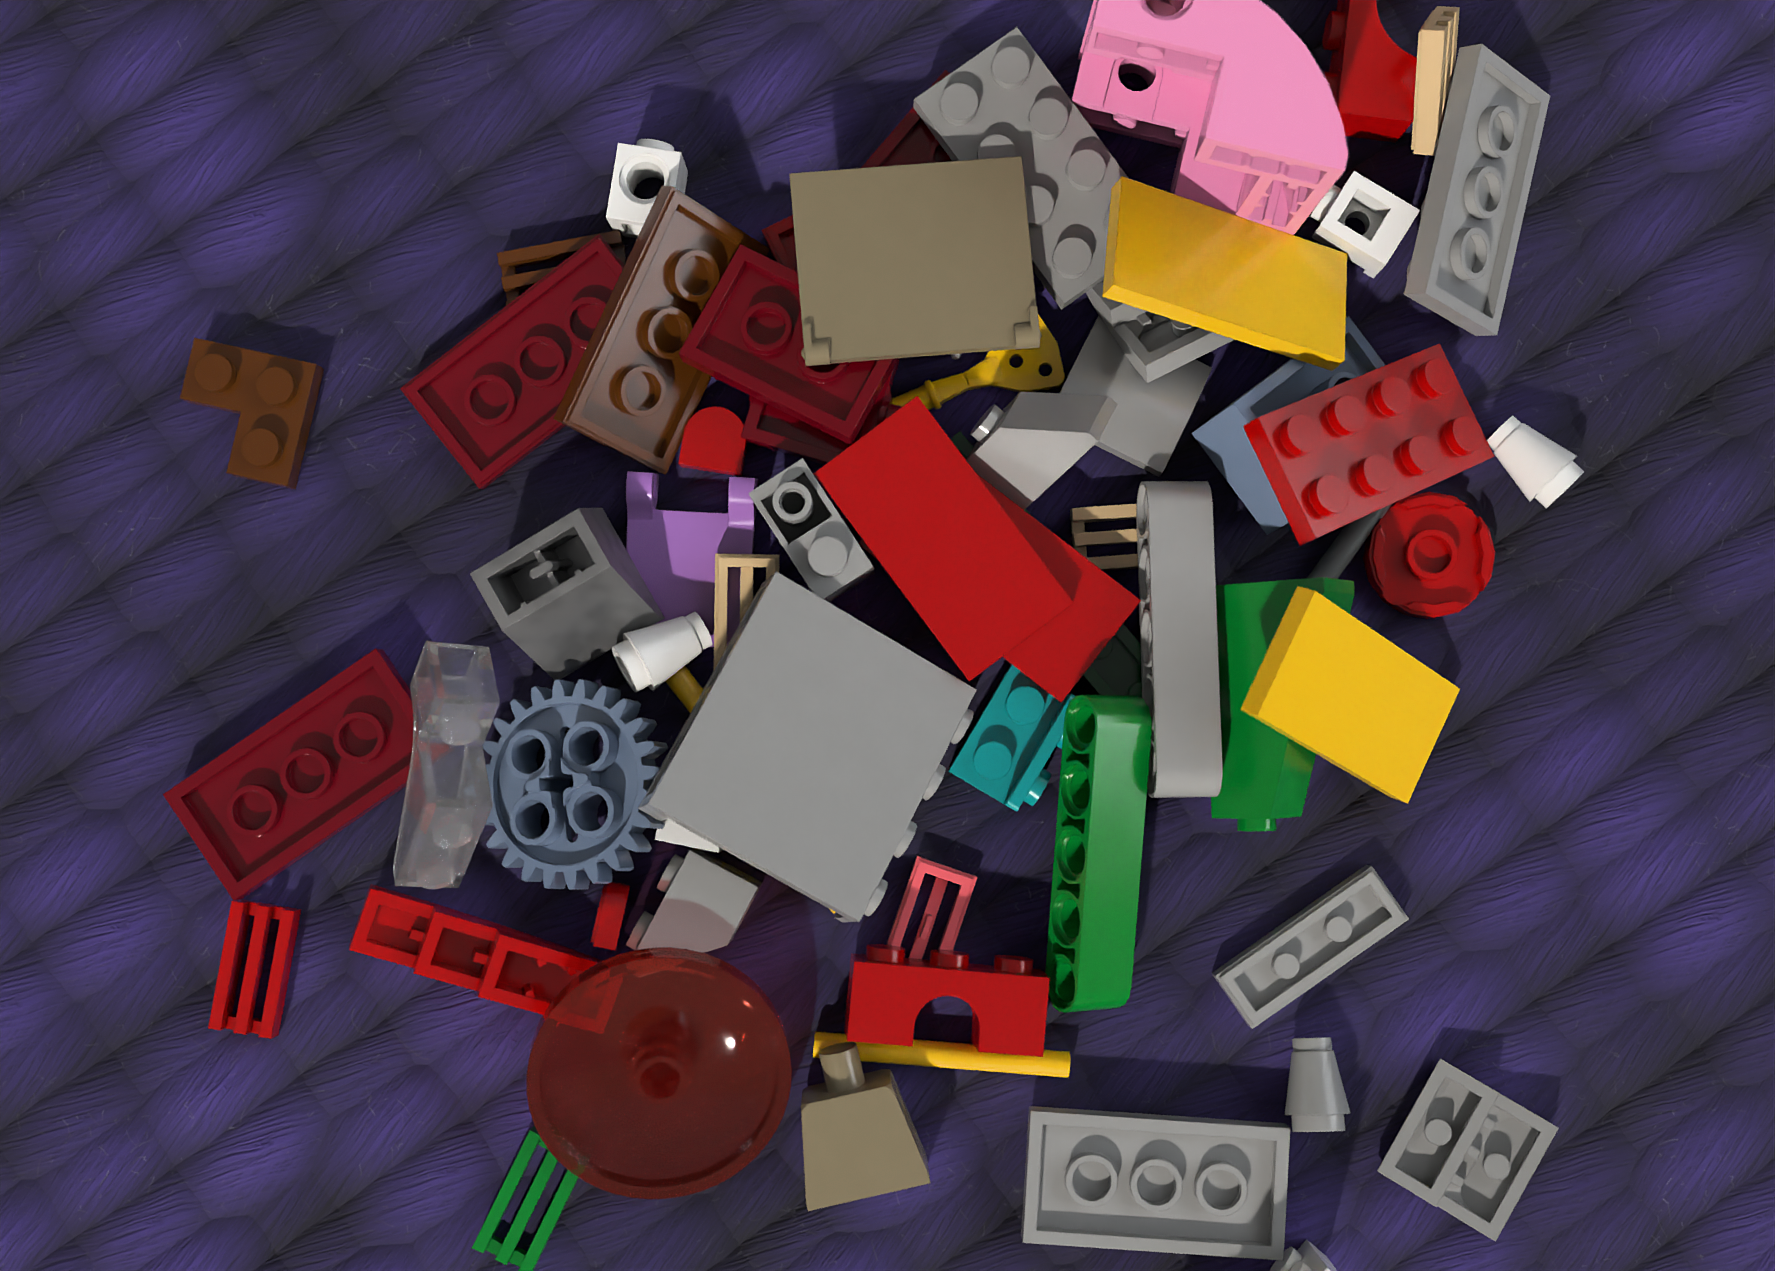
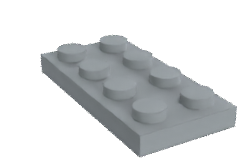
(1013, 107)
(1477, 192)
(1155, 1183)

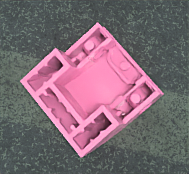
(1225, 90)

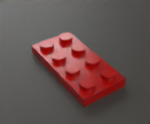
(1367, 443)

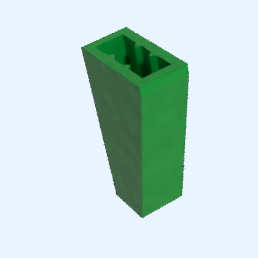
(1261, 769)

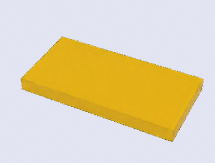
(1225, 274)
(1350, 695)

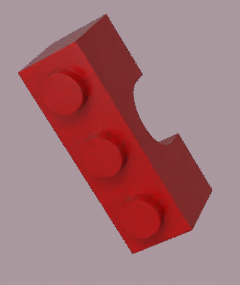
(1004, 998)

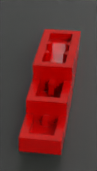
(465, 950)

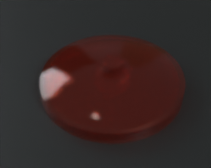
(658, 1073)

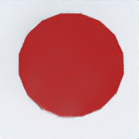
(1429, 555)

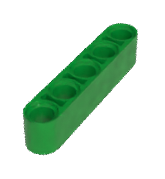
(1098, 852)

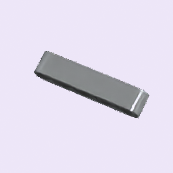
(1179, 637)

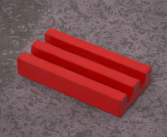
(230, 965)

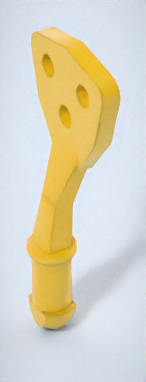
(997, 372)

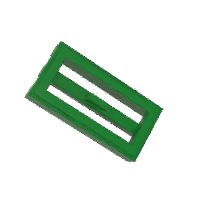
(507, 1249)

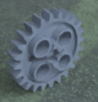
(619, 776)

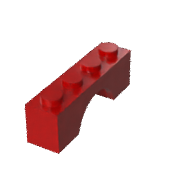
(1368, 73)

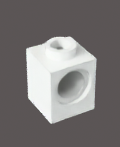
(633, 165)

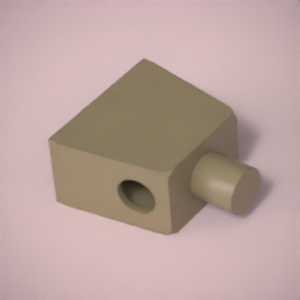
(857, 1133)

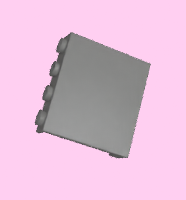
(812, 748)

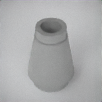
(1315, 1087)

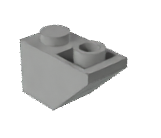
(812, 532)
(700, 906)

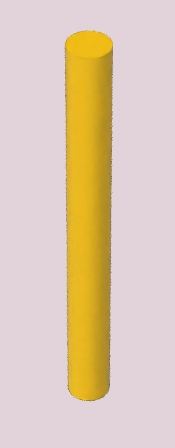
(952, 1056)

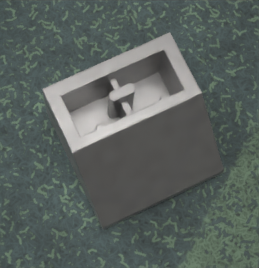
(567, 592)

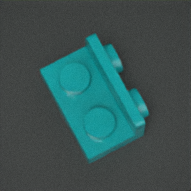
(1013, 742)

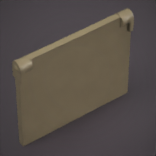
(914, 260)

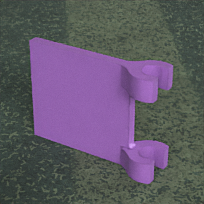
(679, 548)

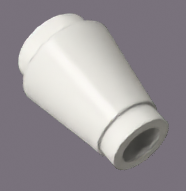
(1534, 461)
(660, 650)

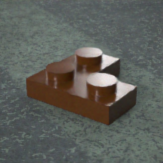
(273, 401)

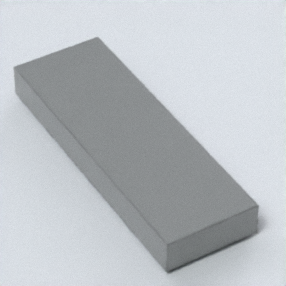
(1310, 946)

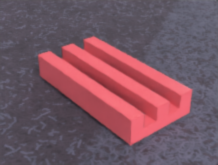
(943, 875)

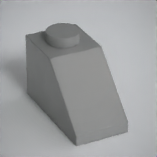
(1036, 440)

